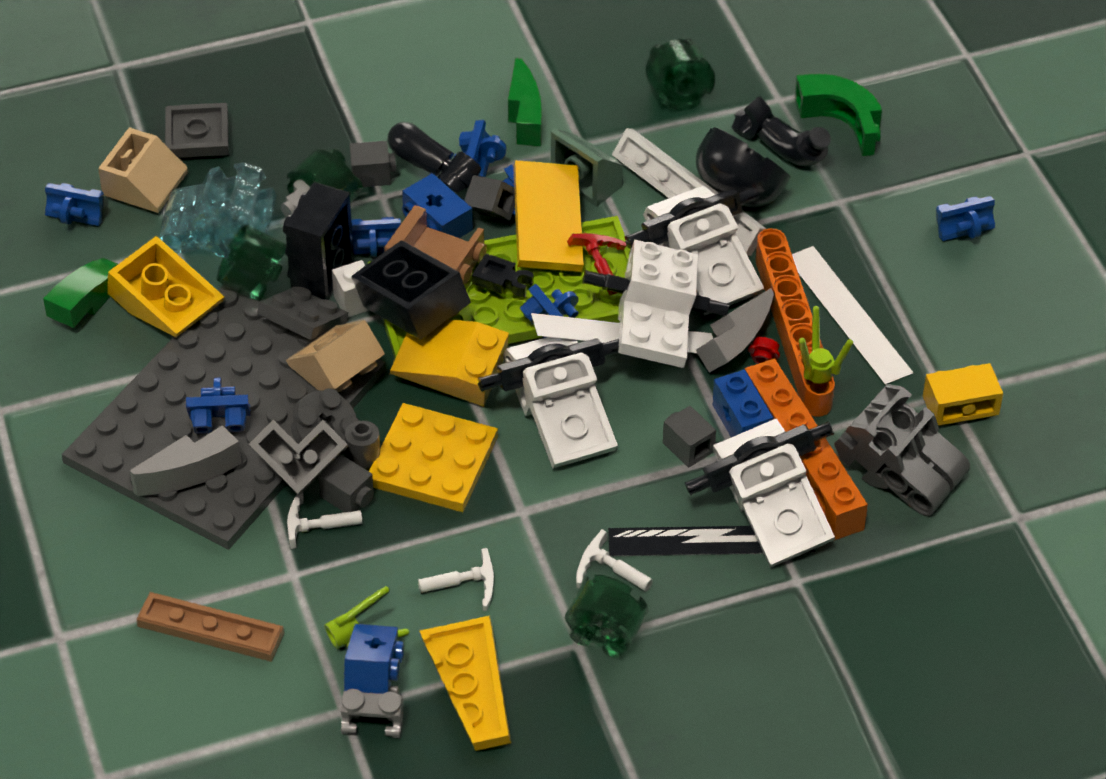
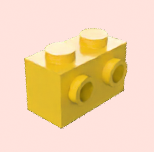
(963, 394)

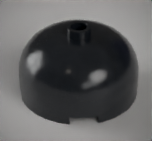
(730, 164)

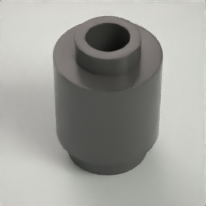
(362, 443)

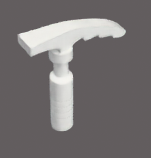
(325, 522)
(621, 568)
(455, 578)

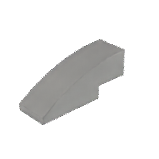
(735, 331)
(187, 463)

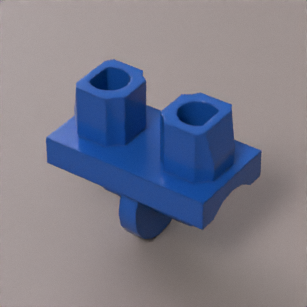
(481, 146)
(74, 204)
(965, 218)
(373, 235)
(540, 304)
(218, 402)

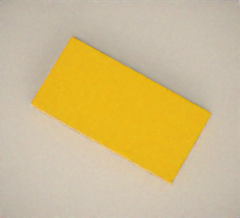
(547, 215)

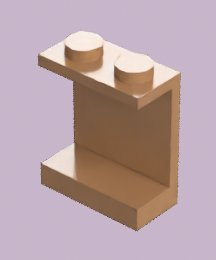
(448, 249)

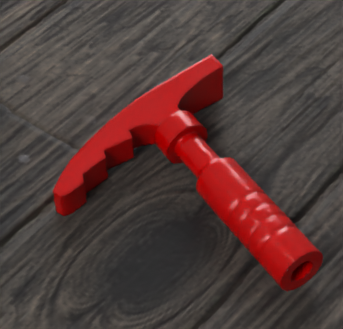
(592, 244)

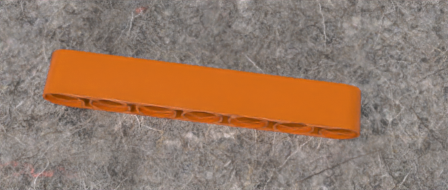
(791, 315)

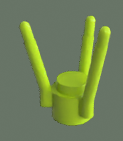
(820, 363)
(341, 628)

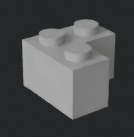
(299, 462)

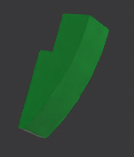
(525, 105)
(79, 293)

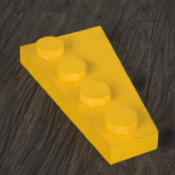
(471, 674)

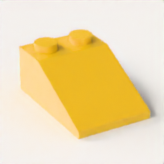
(162, 288)
(453, 358)

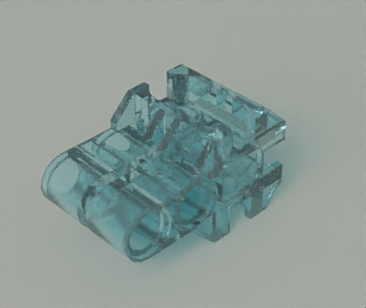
(207, 219)

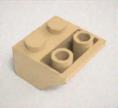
(141, 171)

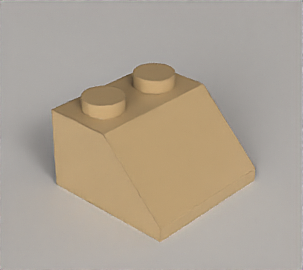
(338, 356)

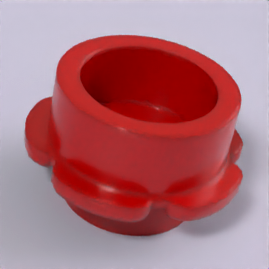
(764, 349)

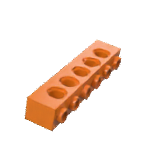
(830, 481)

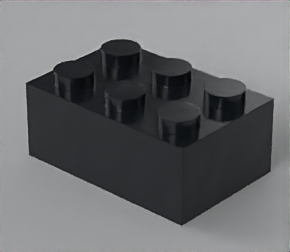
(319, 239)
(411, 289)

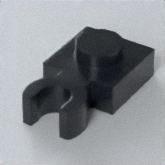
(499, 274)

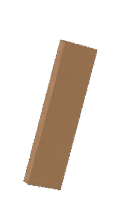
(210, 626)

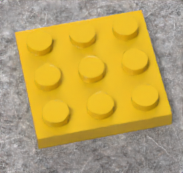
(433, 457)

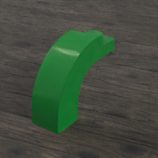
(841, 99)

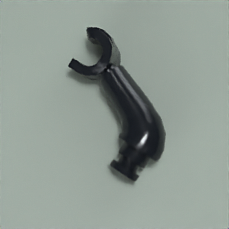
(797, 147)
(427, 154)

